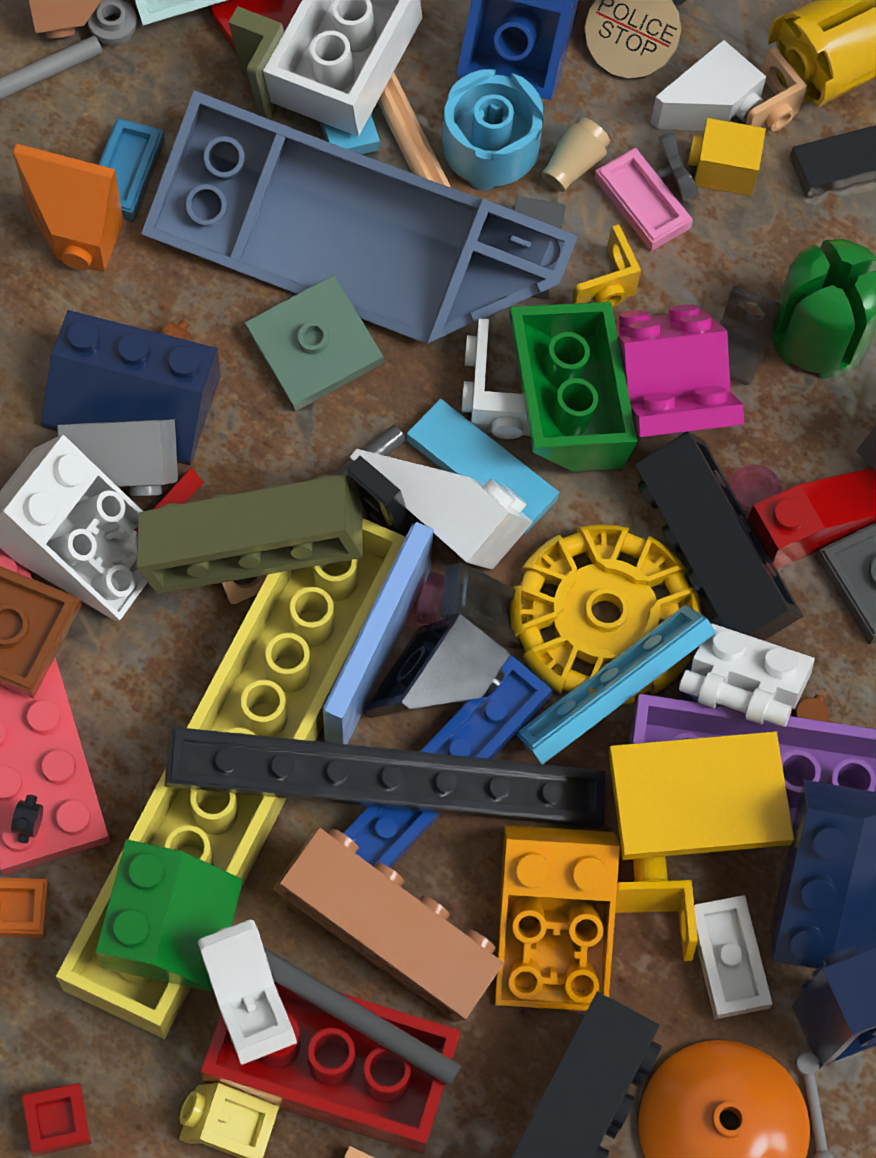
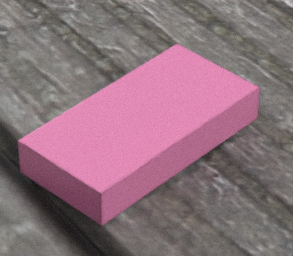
(643, 199)

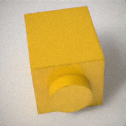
(727, 156)

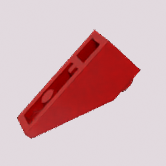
(815, 515)

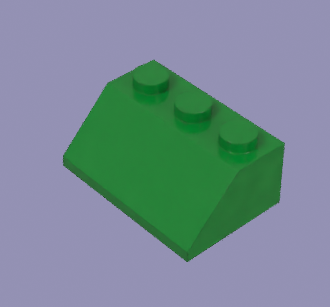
(574, 385)

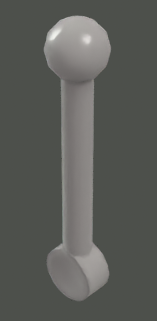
(807, 1065)

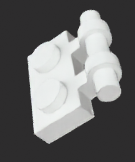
(748, 676)

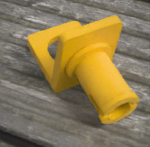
(656, 894)

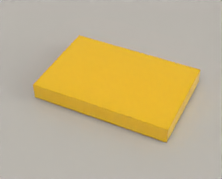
(700, 795)

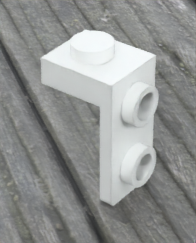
(490, 411)
(246, 991)

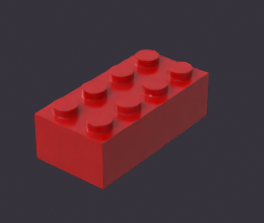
(341, 1073)

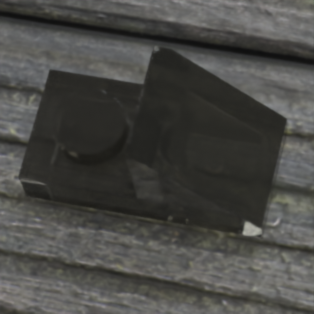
(482, 602)

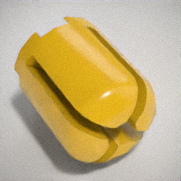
(828, 46)

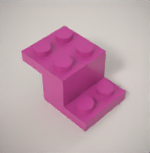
(677, 371)

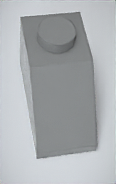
(129, 452)

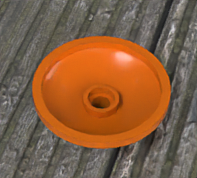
(699, 1082)

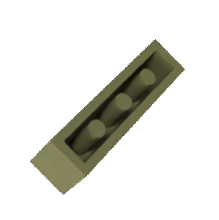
(250, 534)

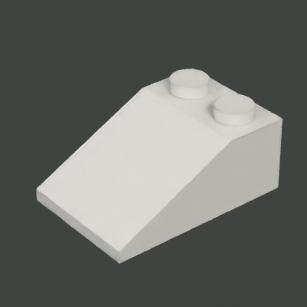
(467, 515)

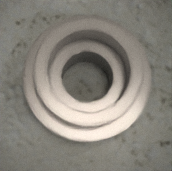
(113, 32)

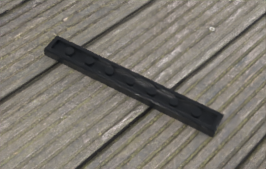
(384, 777)

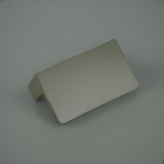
(255, 42)

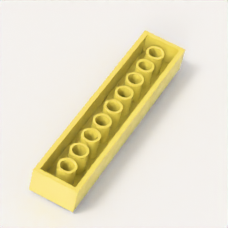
(265, 686)

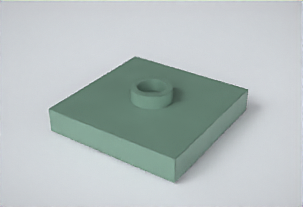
(314, 342)

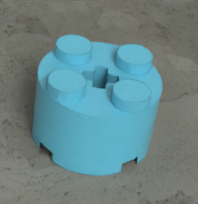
(492, 128)

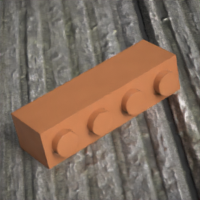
(389, 924)

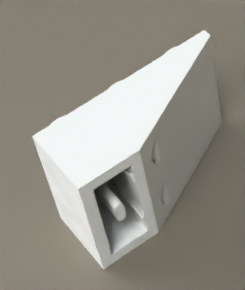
(72, 527)

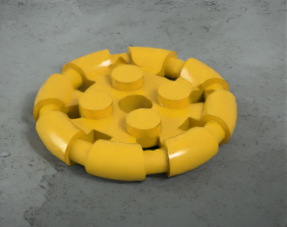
(579, 589)

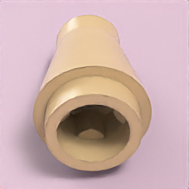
(577, 151)

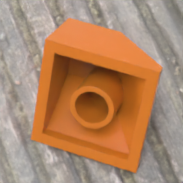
(72, 205)

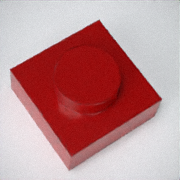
(56, 1119)

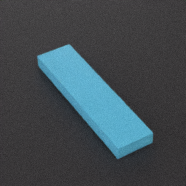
(615, 683)

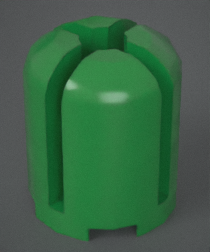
(827, 308)

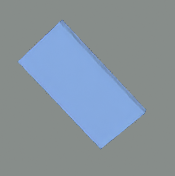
(378, 635)

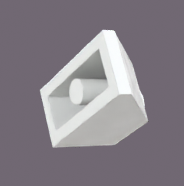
(716, 87)

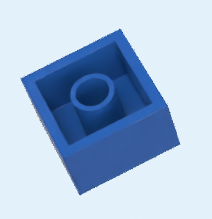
(519, 39)

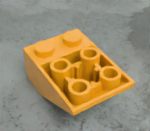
(556, 917)

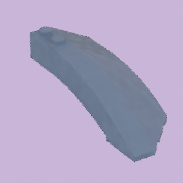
(312, 210)

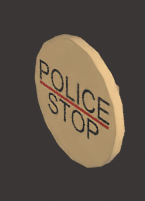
(633, 35)

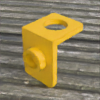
(616, 285)

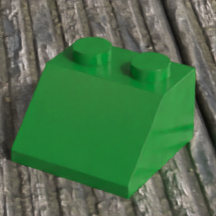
(161, 911)

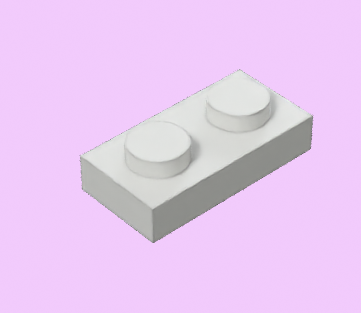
(730, 958)

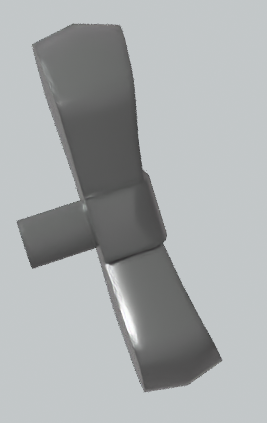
(683, 180)

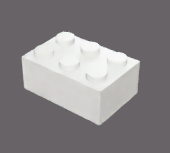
(340, 58)

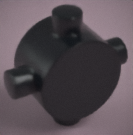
(27, 818)

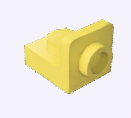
(227, 1120)

